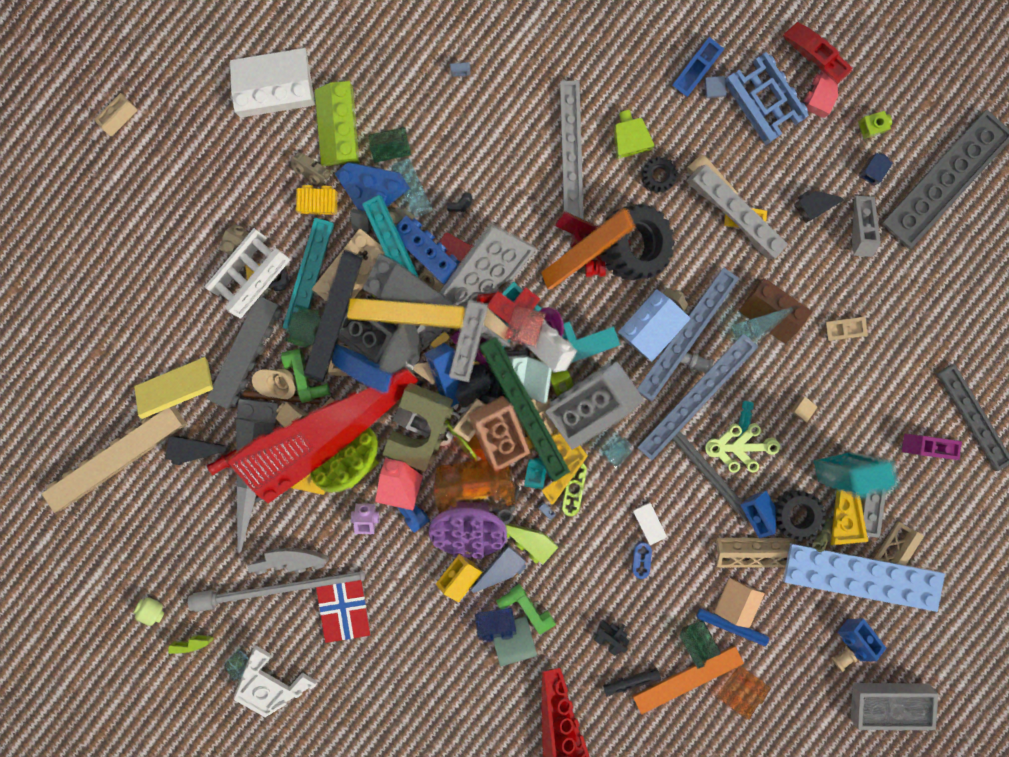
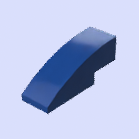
(698, 66)

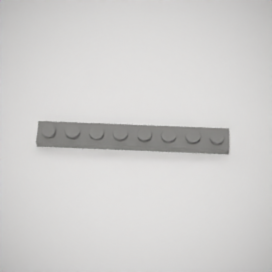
(571, 148)

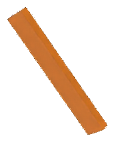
(587, 249)
(687, 680)

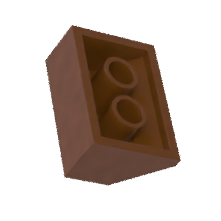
(768, 299)

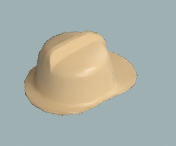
(274, 383)

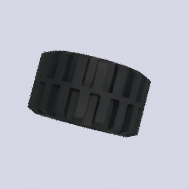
(813, 518)

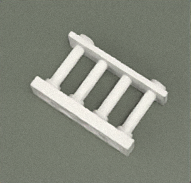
(257, 283)

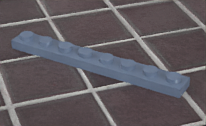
(687, 335)
(697, 396)

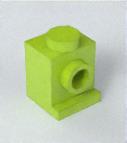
(869, 126)

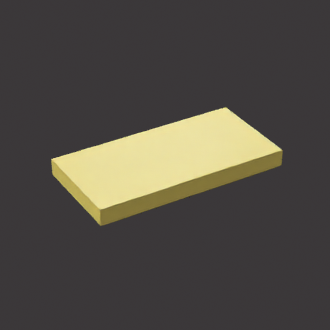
(173, 387)

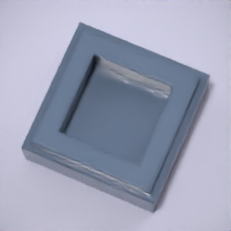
(460, 69)
(715, 87)

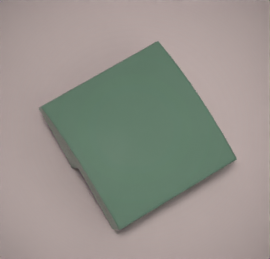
(518, 647)

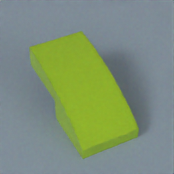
(195, 642)

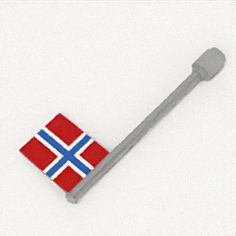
(339, 600)

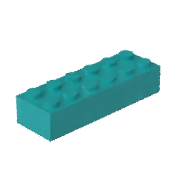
(856, 473)

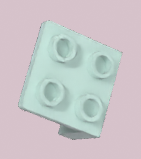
(534, 376)

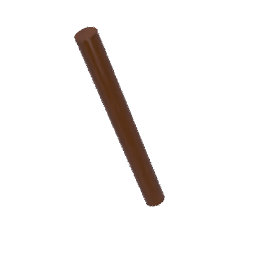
(295, 398)

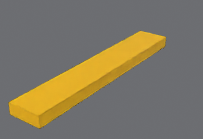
(406, 313)

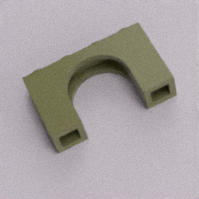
(434, 410)

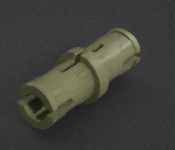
(823, 536)

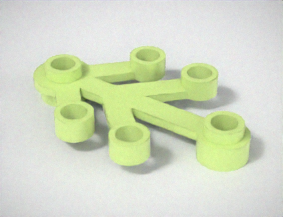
(739, 446)

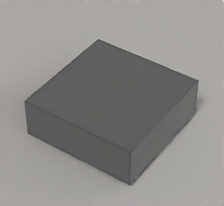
(360, 220)

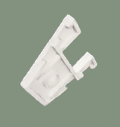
(263, 692)

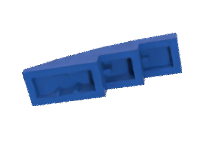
(361, 368)

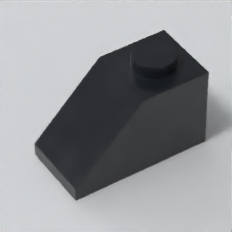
(815, 204)
(478, 385)

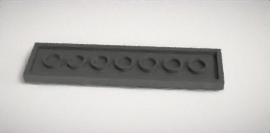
(947, 179)

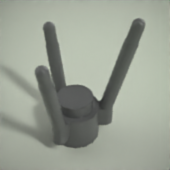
(504, 512)

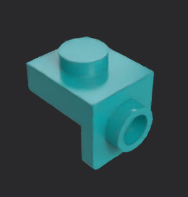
(535, 474)

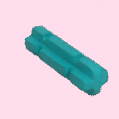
(746, 415)

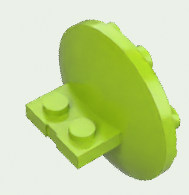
(348, 465)

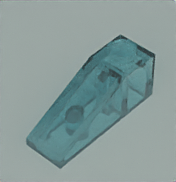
(415, 195)
(758, 328)

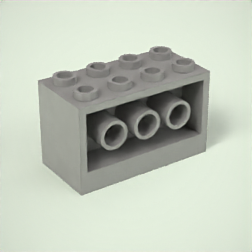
(594, 404)

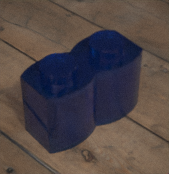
(495, 624)

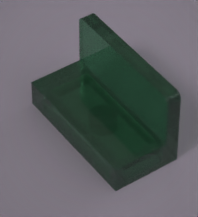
(389, 144)
(699, 643)

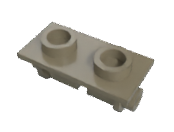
(303, 165)

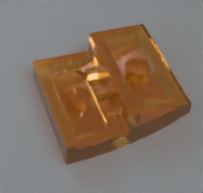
(743, 692)

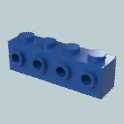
(423, 247)

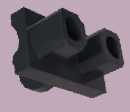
(614, 635)

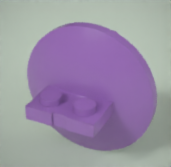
(468, 529)

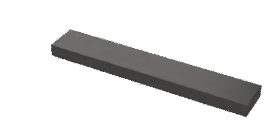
(974, 417)

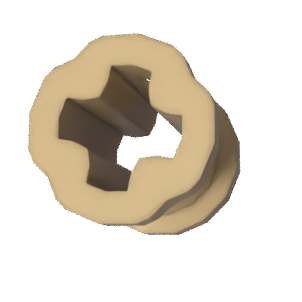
(844, 659)

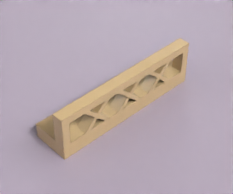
(755, 549)
(905, 550)

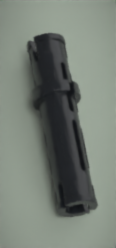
(633, 681)

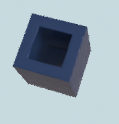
(875, 168)

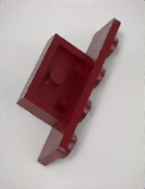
(578, 228)

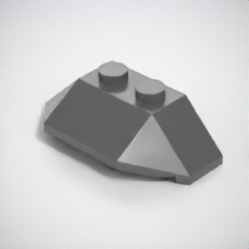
(402, 349)

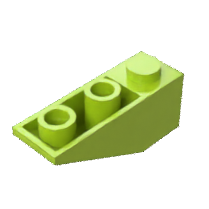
(532, 540)

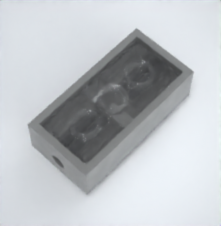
(894, 706)

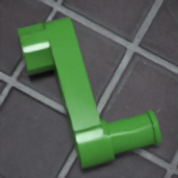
(295, 360)
(541, 622)

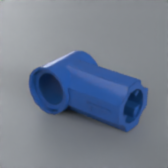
(415, 518)

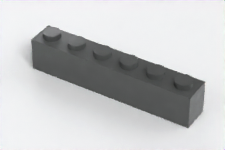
(244, 352)

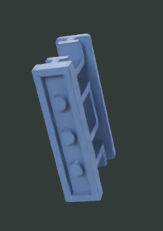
(753, 106)

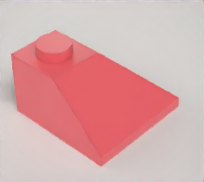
(398, 484)

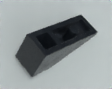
(186, 449)

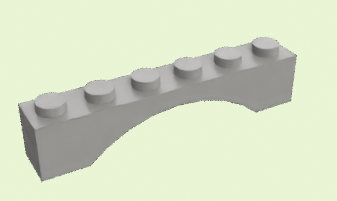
(720, 194)

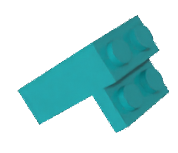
(591, 344)

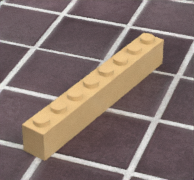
(113, 459)

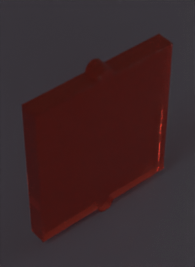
(525, 326)

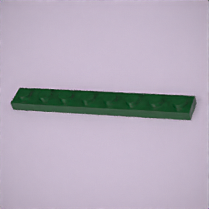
(524, 408)

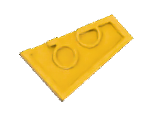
(848, 520)

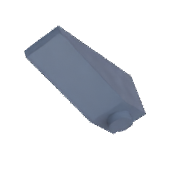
(502, 568)

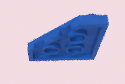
(368, 182)

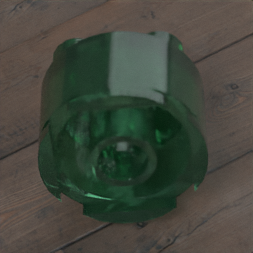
(302, 326)

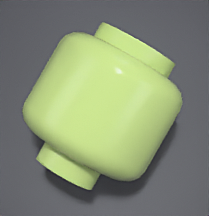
(148, 611)

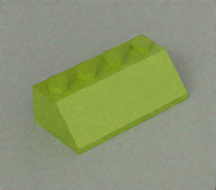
(337, 124)

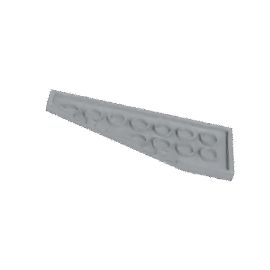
(487, 266)

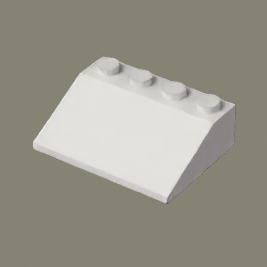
(271, 83)

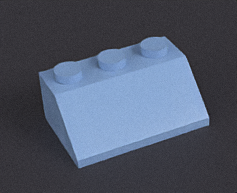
(654, 325)

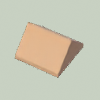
(738, 603)

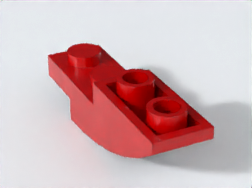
(818, 50)

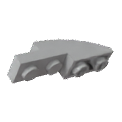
(295, 559)

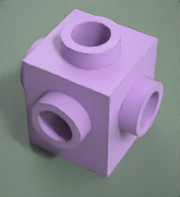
(364, 518)

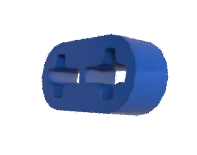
(637, 559)

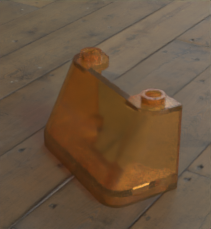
(472, 481)

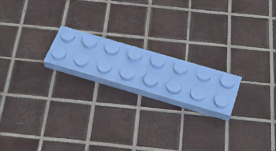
(864, 577)

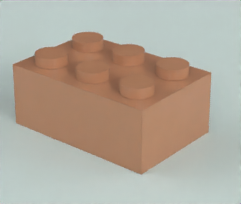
(499, 433)

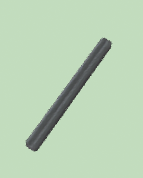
(710, 473)

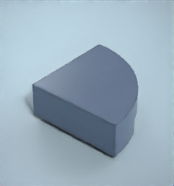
(547, 510)

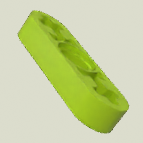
(566, 501)

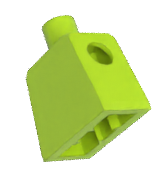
(631, 136)

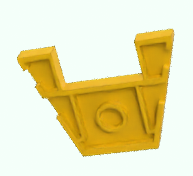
(573, 459)

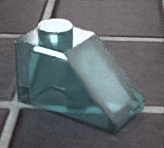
(617, 450)

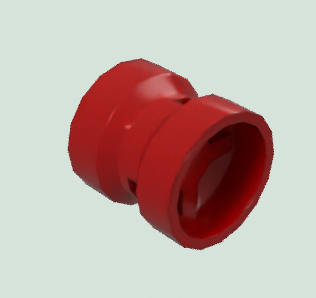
(600, 268)

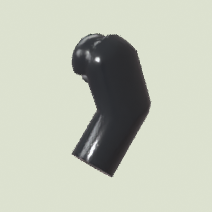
(462, 205)

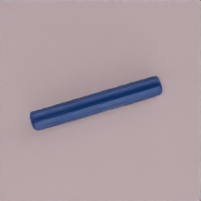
(722, 623)

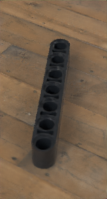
(333, 315)

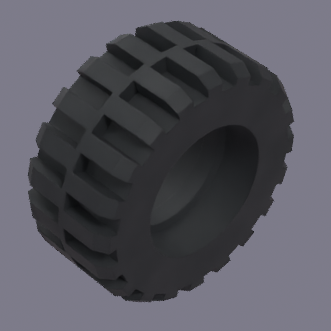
(657, 245)

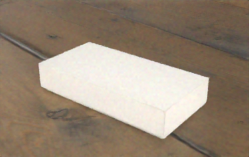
(649, 523)

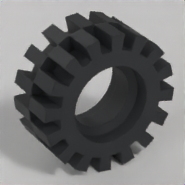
(669, 168)

